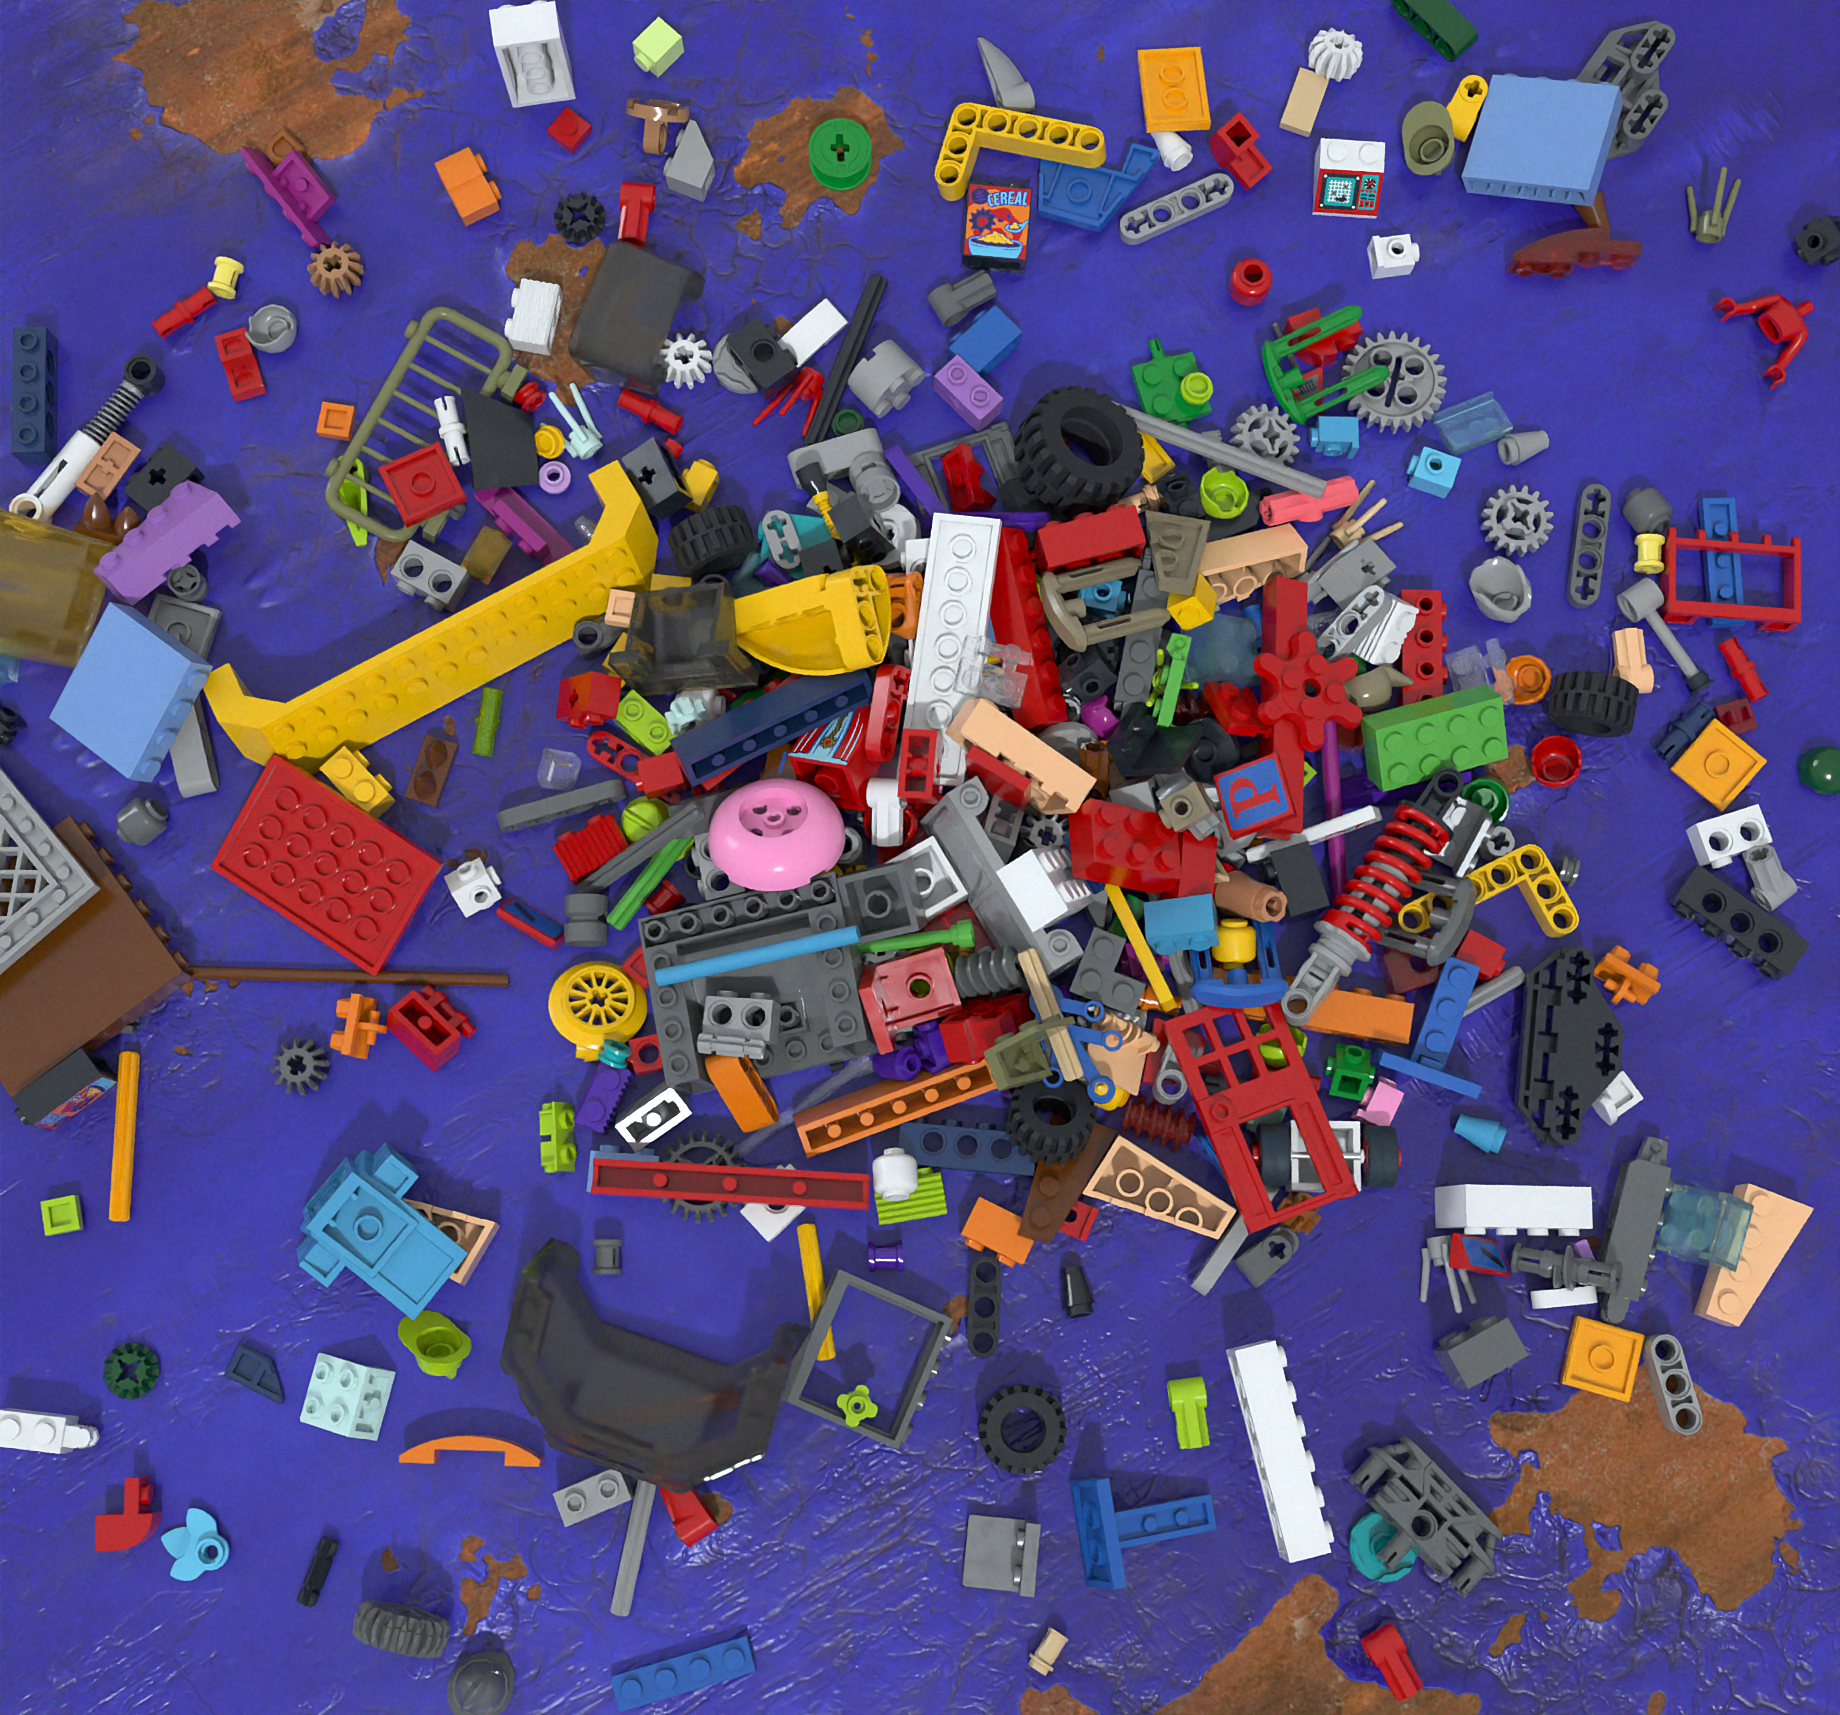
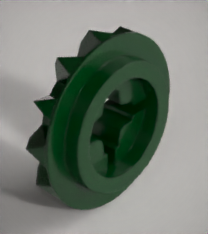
(146, 1373)

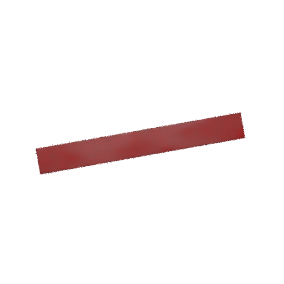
(1283, 616)
(730, 1184)

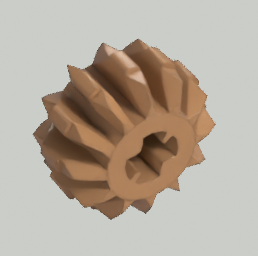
(335, 269)

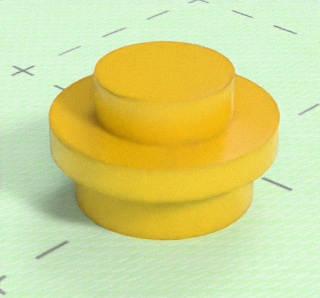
(549, 442)

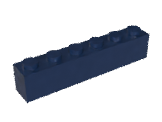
(769, 722)

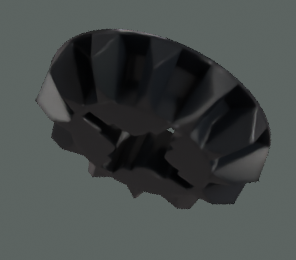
(581, 230)

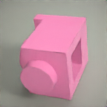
(1379, 1103)

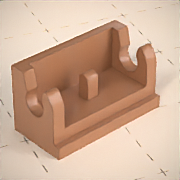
(107, 467)

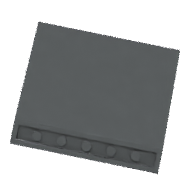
(817, 991)

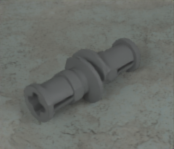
(1567, 1268)

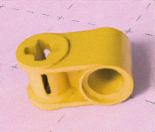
(1463, 108)

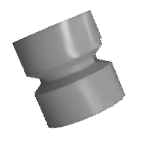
(874, 482)

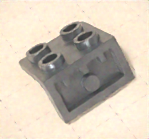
(1470, 827)
(1001, 1554)

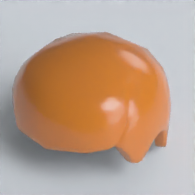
(1530, 677)

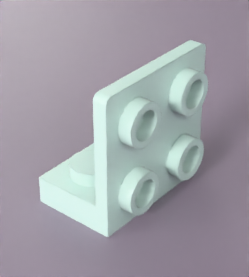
(347, 1397)

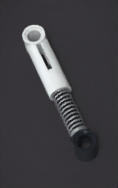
(60, 475)

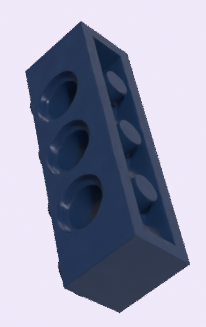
(34, 395)
(948, 1157)

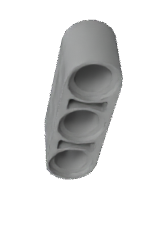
(836, 454)
(1684, 1396)

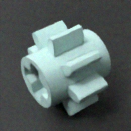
(685, 715)

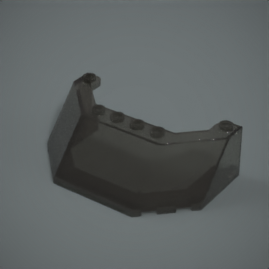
(633, 1397)

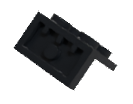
(1146, 750)

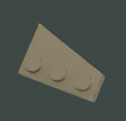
(1176, 549)

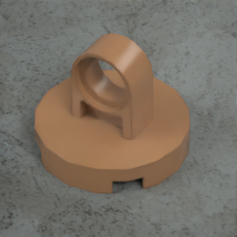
(656, 115)

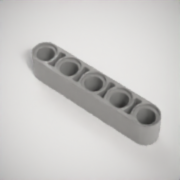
(193, 752)

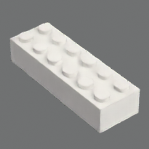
(1279, 1450)

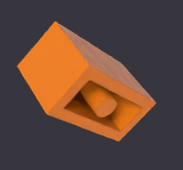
(997, 1231)

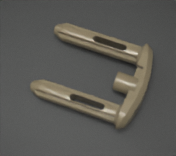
(1065, 614)

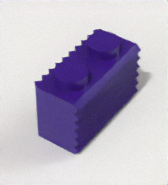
(603, 1098)

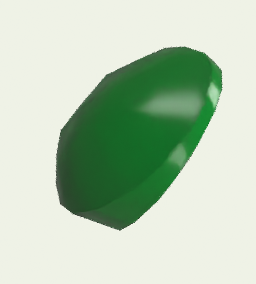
(1489, 793)

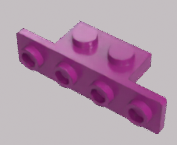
(297, 191)
(517, 517)

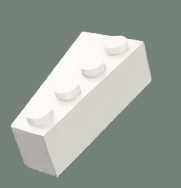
(1514, 1208)

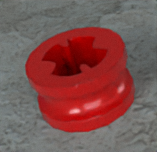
(530, 397)

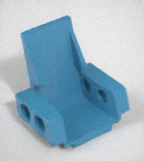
(376, 1234)

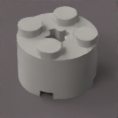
(885, 378)

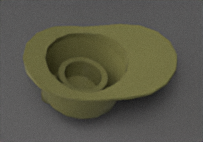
(1428, 138)

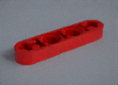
(605, 758)

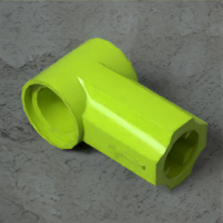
(1188, 1403)

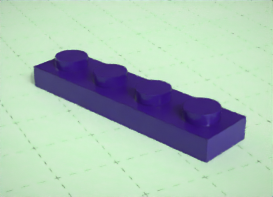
(1360, 791)

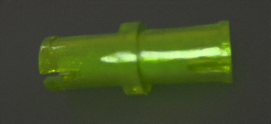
(487, 722)

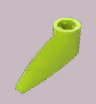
(356, 498)

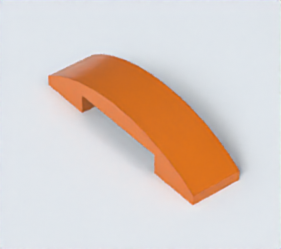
(515, 1453)

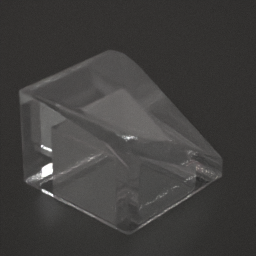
(558, 770)

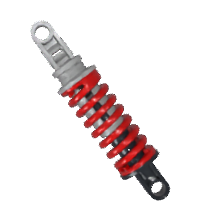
(1374, 893)

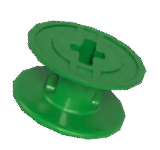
(823, 155)

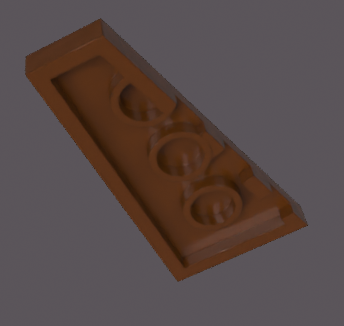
(1059, 1186)

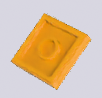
(1718, 765)
(1602, 1359)

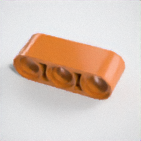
(742, 1091)

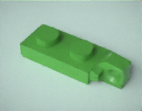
(1172, 676)

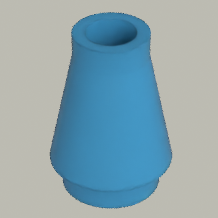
(1481, 1132)

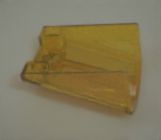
(48, 590)

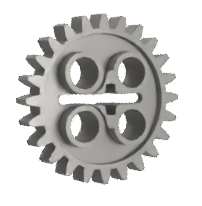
(1422, 389)

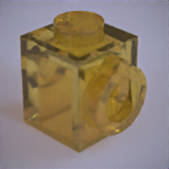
(486, 554)

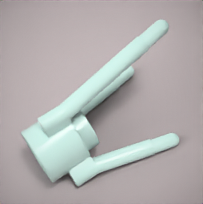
(583, 441)

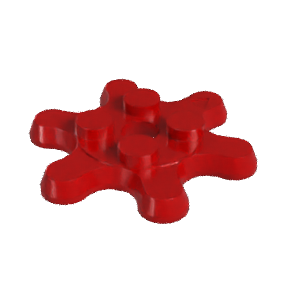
(1290, 699)

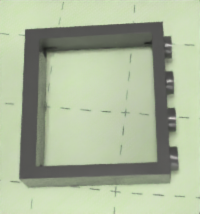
(926, 1366)

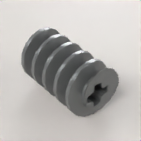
(989, 972)

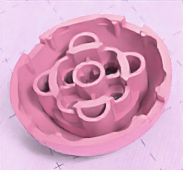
(798, 832)

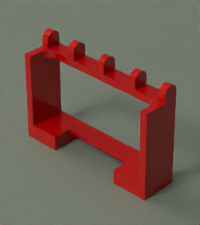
(1767, 618)

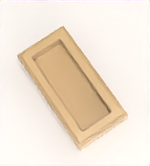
(1304, 102)

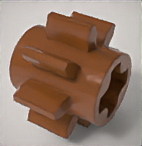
(1304, 1222)

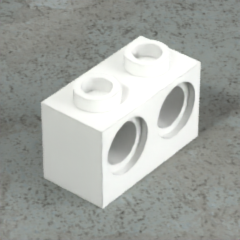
(1727, 832)

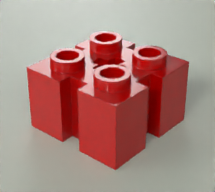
(980, 1023)

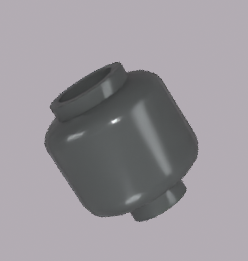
(1647, 511)
(141, 821)

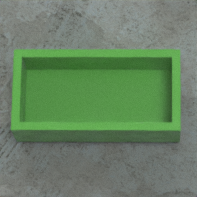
(1434, 734)

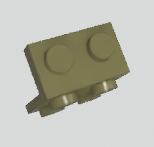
(1019, 1057)

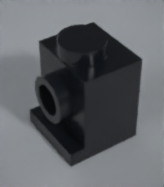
(1179, 496)

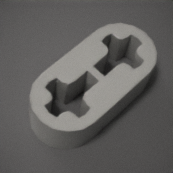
(775, 544)

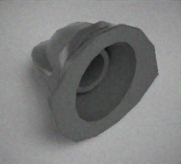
(481, 1685)

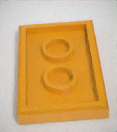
(1173, 89)

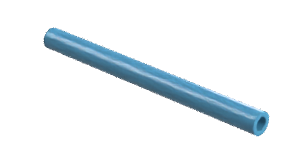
(758, 955)

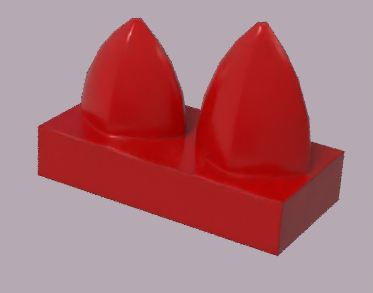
(962, 480)

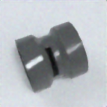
(184, 578)

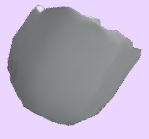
(1501, 589)

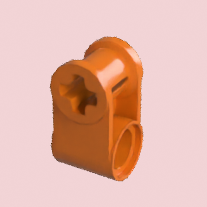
(905, 602)

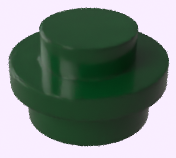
(847, 422)

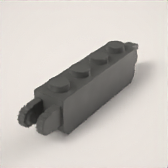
(1139, 648)
(1632, 1226)

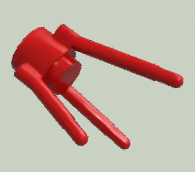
(805, 386)

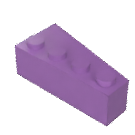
(164, 541)

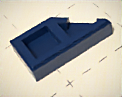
(256, 1373)

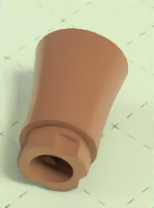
(1249, 898)

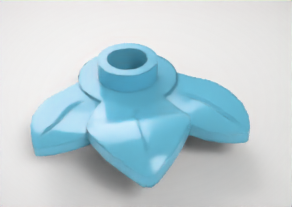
(191, 1544)

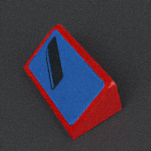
(532, 923)
(1477, 1255)

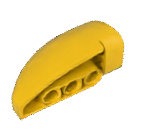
(819, 622)

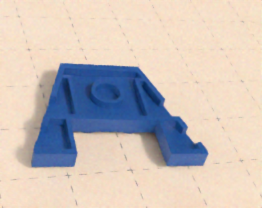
(1091, 195)

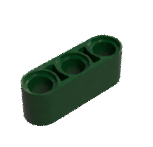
(1439, 25)

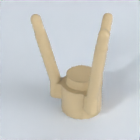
(1346, 532)

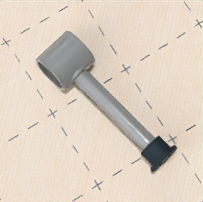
(1641, 602)

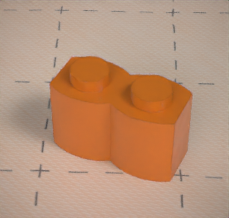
(467, 185)

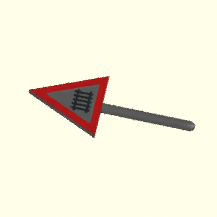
(1313, 379)

